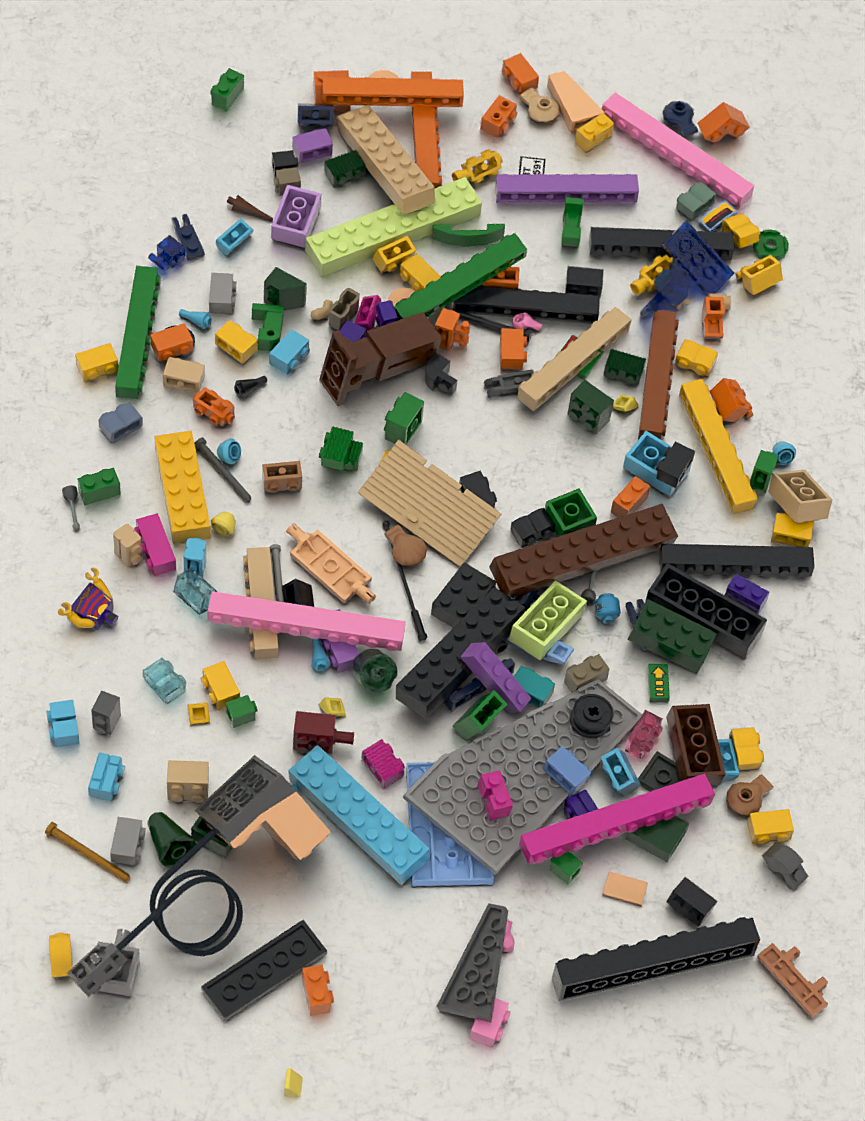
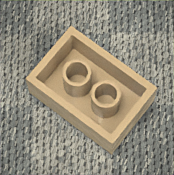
(800, 496)

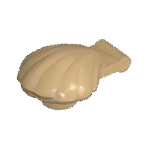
(541, 108)

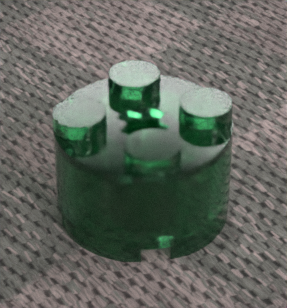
(377, 661)

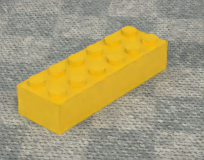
(182, 486)

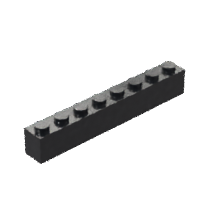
(649, 242)
(536, 303)
(738, 559)

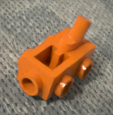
(214, 407)

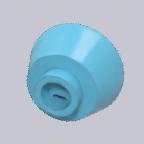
(229, 451)
(785, 452)

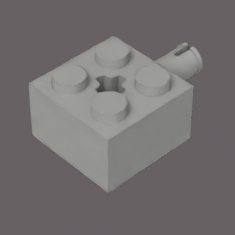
(124, 980)

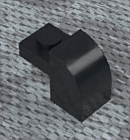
(437, 374)

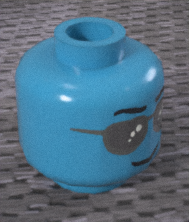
(607, 608)

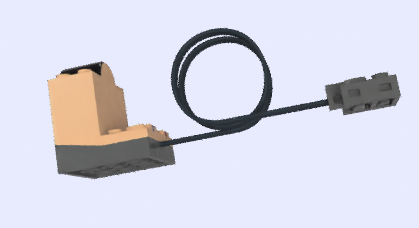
(240, 806)

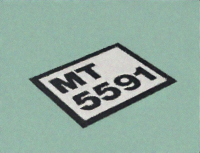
(531, 165)

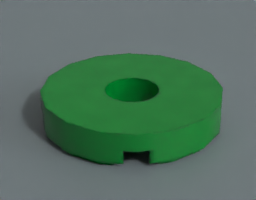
(771, 236)

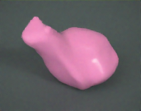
(525, 321)
(508, 945)

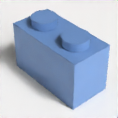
(567, 770)

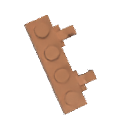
(782, 968)

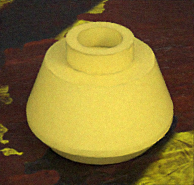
(224, 523)

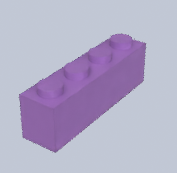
(495, 676)

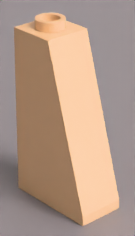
(573, 101)

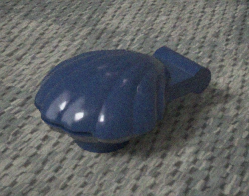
(680, 115)

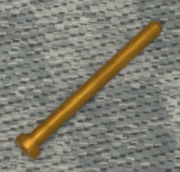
(53, 830)

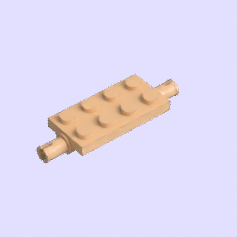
(330, 565)

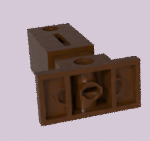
(380, 354)

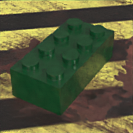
(672, 636)

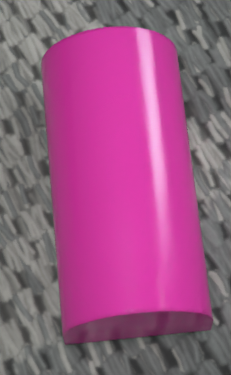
(367, 312)

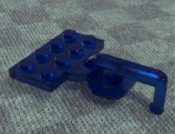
(692, 265)

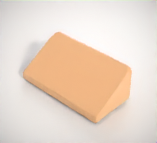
(625, 888)

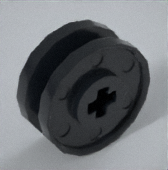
(591, 716)

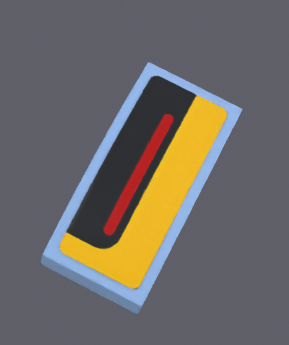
(714, 217)

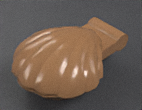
(407, 549)
(747, 797)

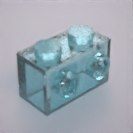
(193, 590)

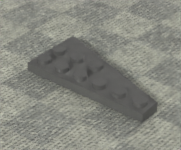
(475, 978)

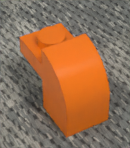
(712, 316)

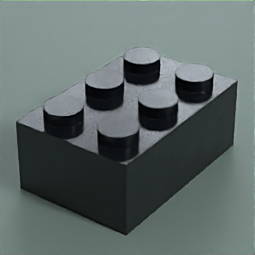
(461, 594)

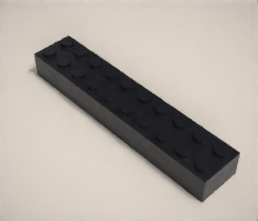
(655, 958)

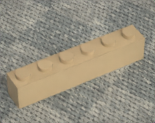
(260, 586)

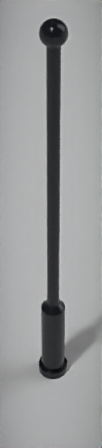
(415, 614)

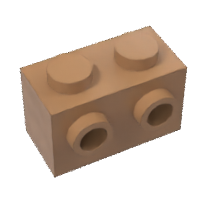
(282, 476)

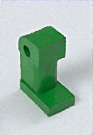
(571, 225)
(272, 325)

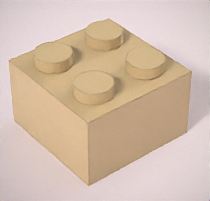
(187, 781)

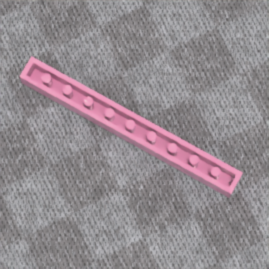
(678, 150)
(306, 621)

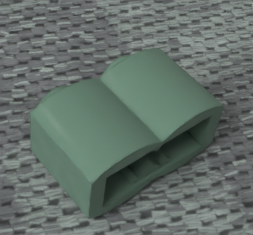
(696, 200)

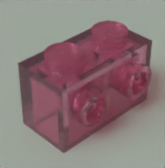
(643, 734)

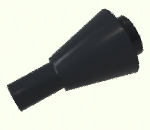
(244, 387)

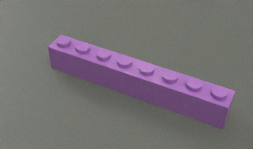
(558, 187)

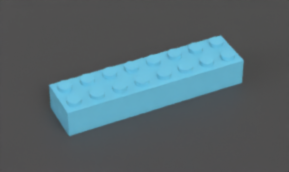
(359, 814)

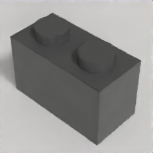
(106, 712)

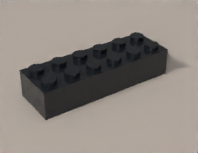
(735, 625)

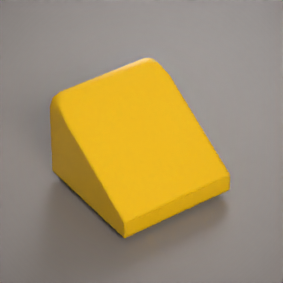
(198, 713)

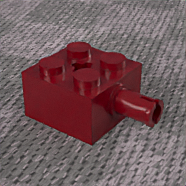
(317, 729)

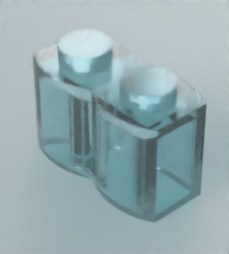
(164, 680)

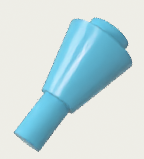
(201, 319)
(319, 658)

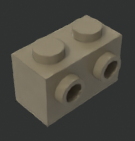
(586, 672)

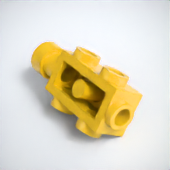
(479, 168)
(648, 275)

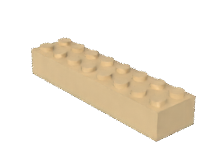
(386, 159)

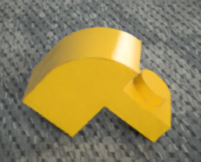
(60, 954)

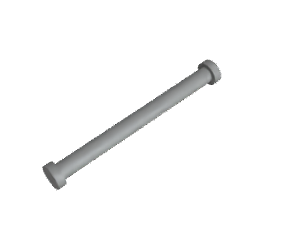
(275, 549)

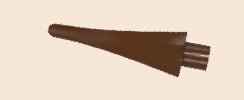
(241, 205)

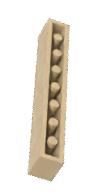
(573, 359)

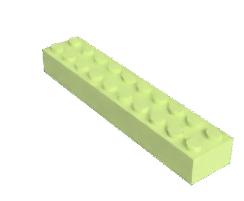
(362, 237)

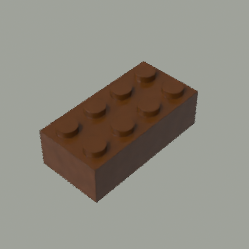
(695, 742)

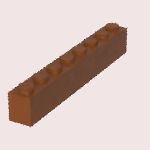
(657, 373)

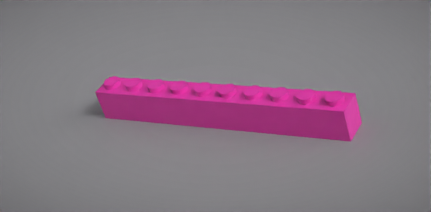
(616, 819)

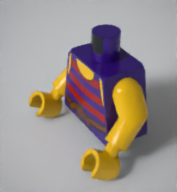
(92, 606)

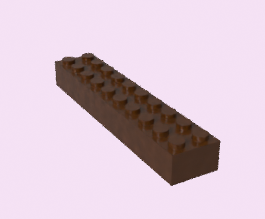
(583, 551)

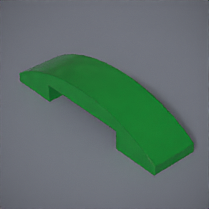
(468, 237)

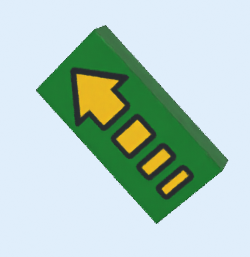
(658, 682)

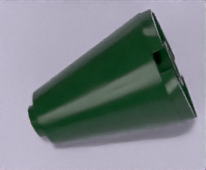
(169, 839)

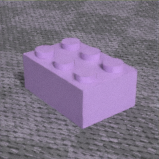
(296, 216)

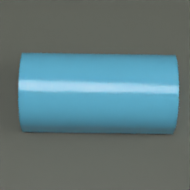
(233, 236)
(729, 759)

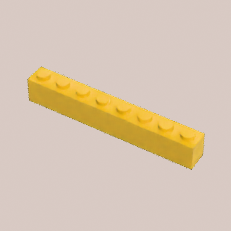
(718, 446)

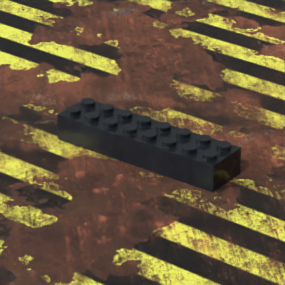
(443, 668)

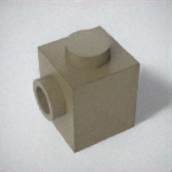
(286, 177)

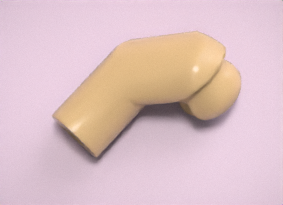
(323, 312)

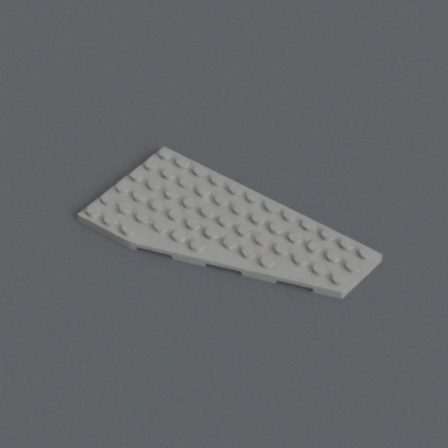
(450, 792)

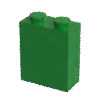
(479, 715)

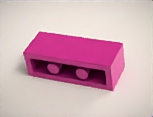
(155, 545)

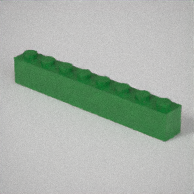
(464, 278)
(136, 332)

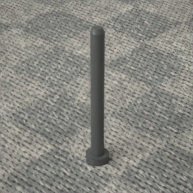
(200, 444)

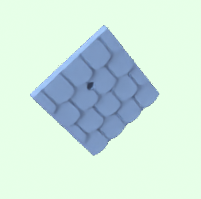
(448, 860)

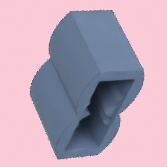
(120, 422)

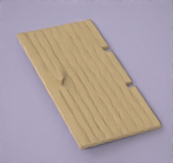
(429, 503)

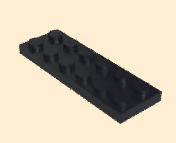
(263, 970)

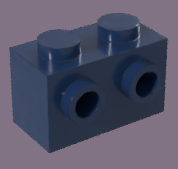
(315, 114)

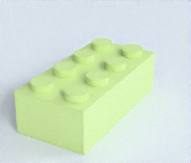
(547, 620)

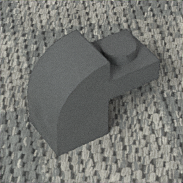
(787, 862)

